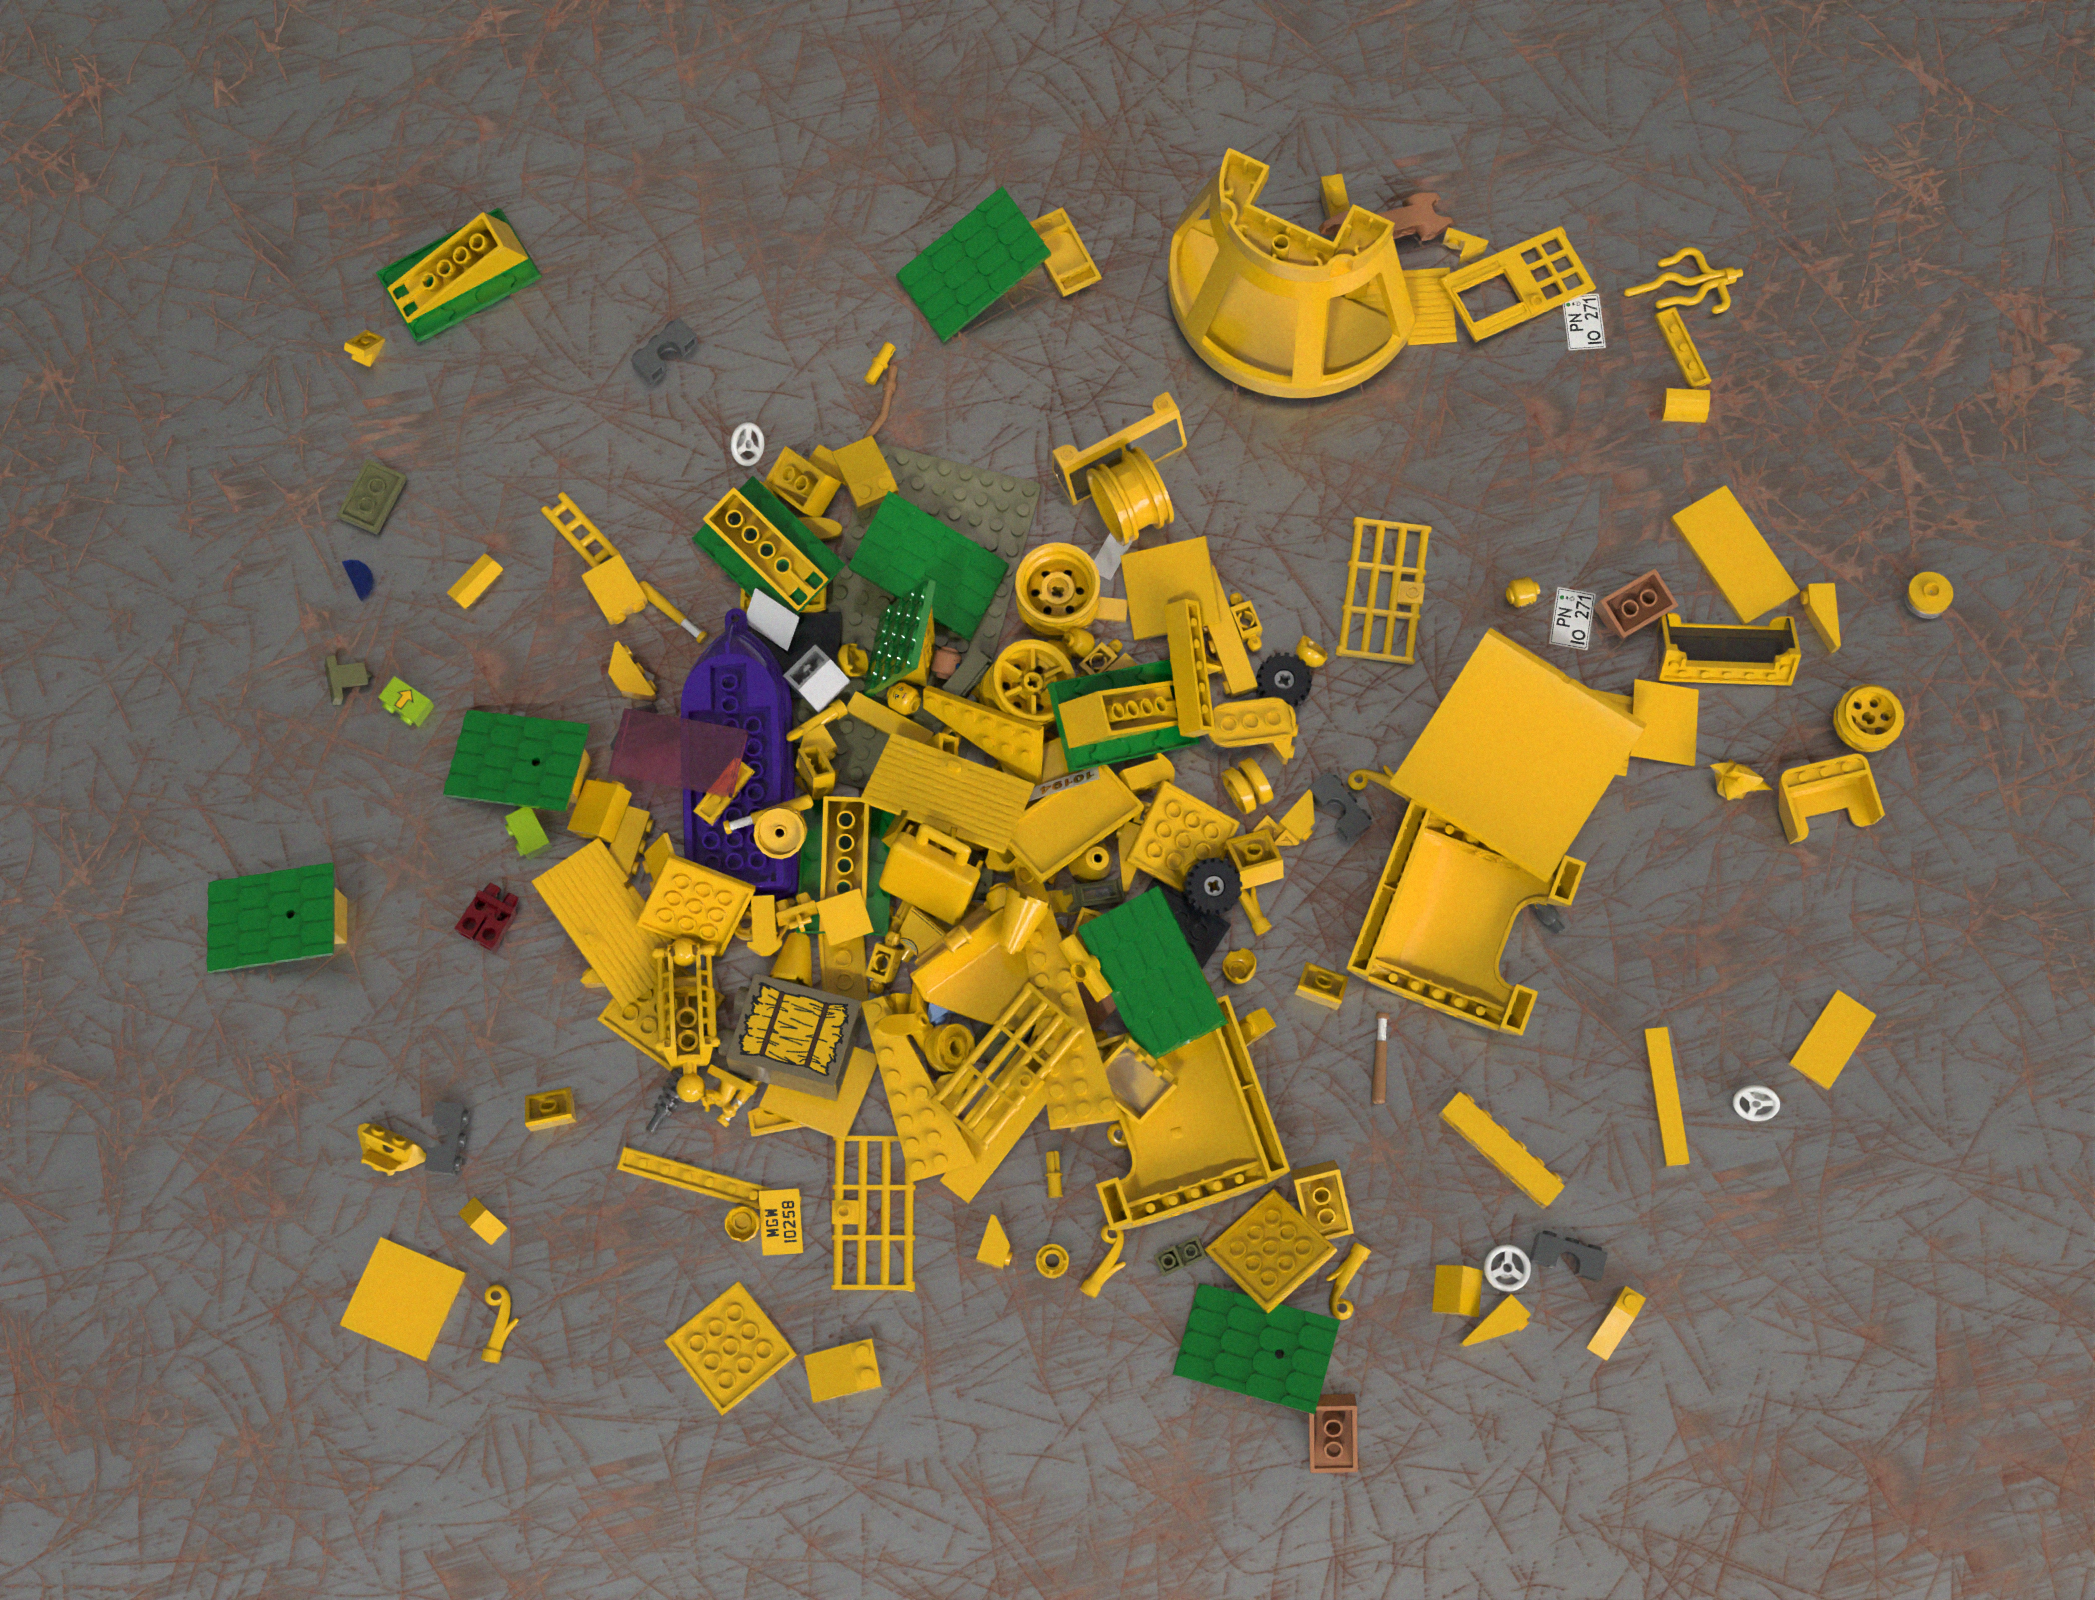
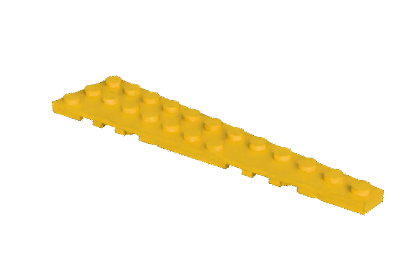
(1078, 1085)

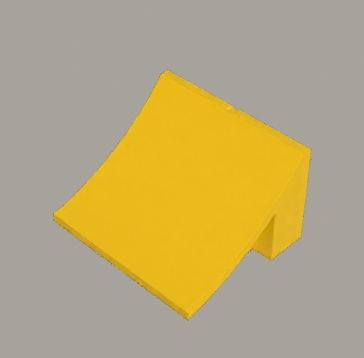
(1518, 754)

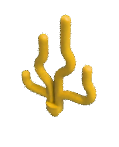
(1711, 277)

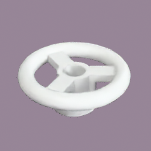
(744, 443)
(1757, 1099)
(1499, 1271)

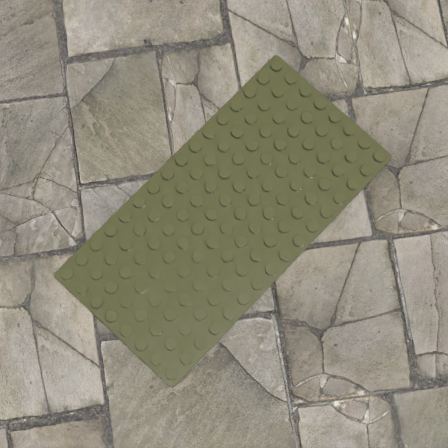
(972, 501)

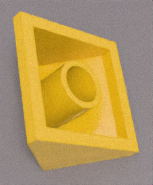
(1321, 985)
(549, 1109)
(1457, 1290)

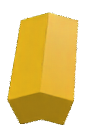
(474, 581)

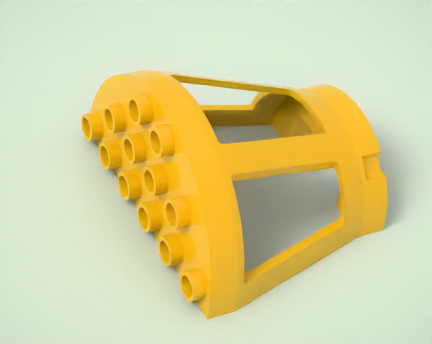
(1268, 294)

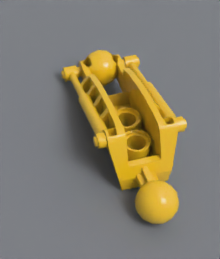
(684, 953)

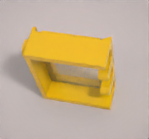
(1137, 1079)

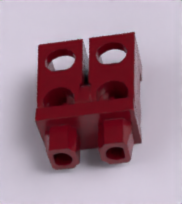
(488, 918)

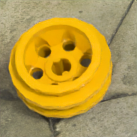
(1857, 732)

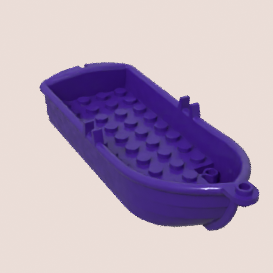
(743, 688)

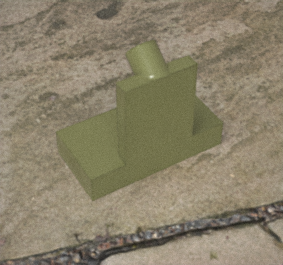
(344, 676)
(985, 879)

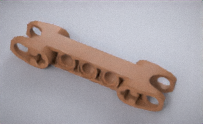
(1414, 217)

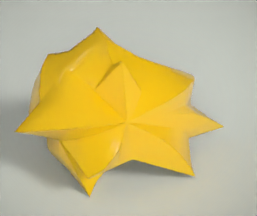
(1736, 780)

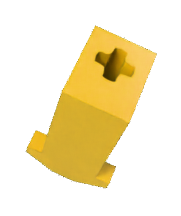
(1148, 775)
(764, 926)

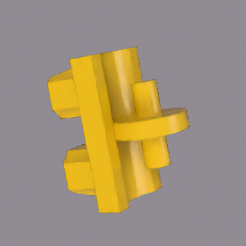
(797, 915)

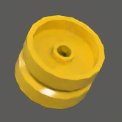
(1247, 785)
(790, 822)

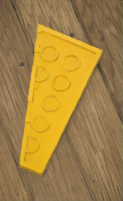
(1001, 735)

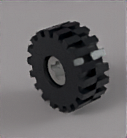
(1286, 667)
(1198, 891)

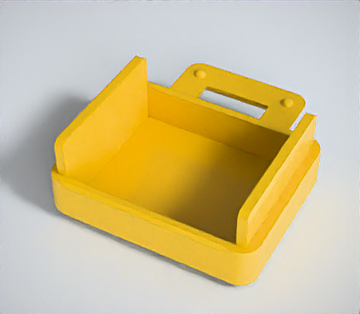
(929, 875)

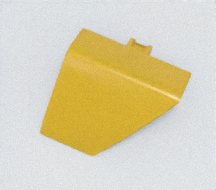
(976, 975)

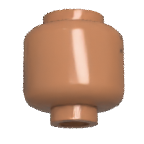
(945, 662)

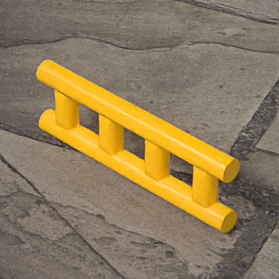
(580, 518)

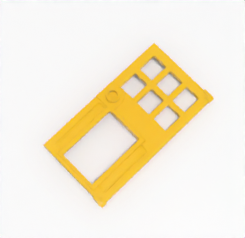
(1522, 281)

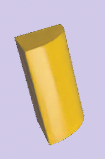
(1685, 405)

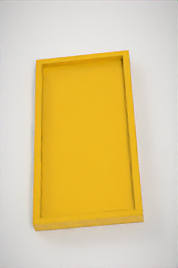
(1734, 555)
(1071, 822)

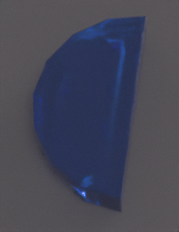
(360, 576)

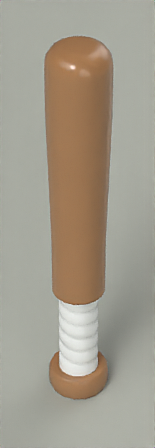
(1380, 1061)

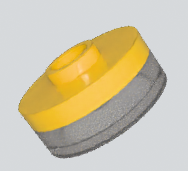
(1928, 595)

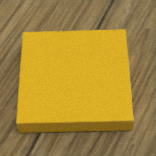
(844, 916)

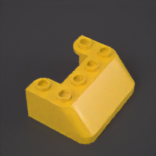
(1828, 788)

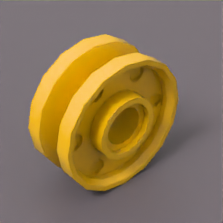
(948, 1046)

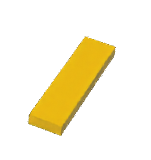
(1682, 348)
(886, 719)

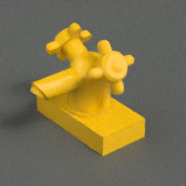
(725, 1091)

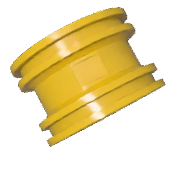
(1130, 496)
(1057, 559)
(1029, 656)

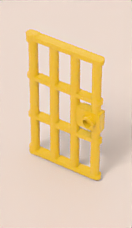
(1401, 591)
(1019, 1077)
(855, 1213)

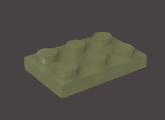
(372, 496)

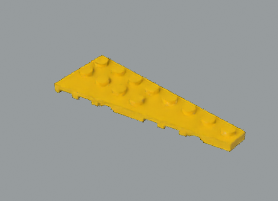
(926, 1134)

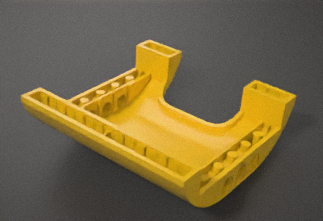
(1446, 919)
(1224, 1126)

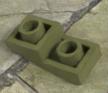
(1180, 1256)

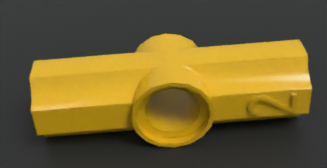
(1085, 968)

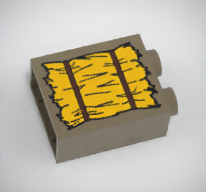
(792, 1036)

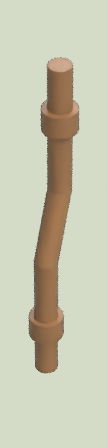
(888, 388)

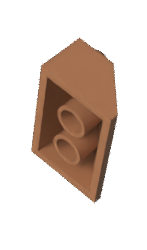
(1636, 604)

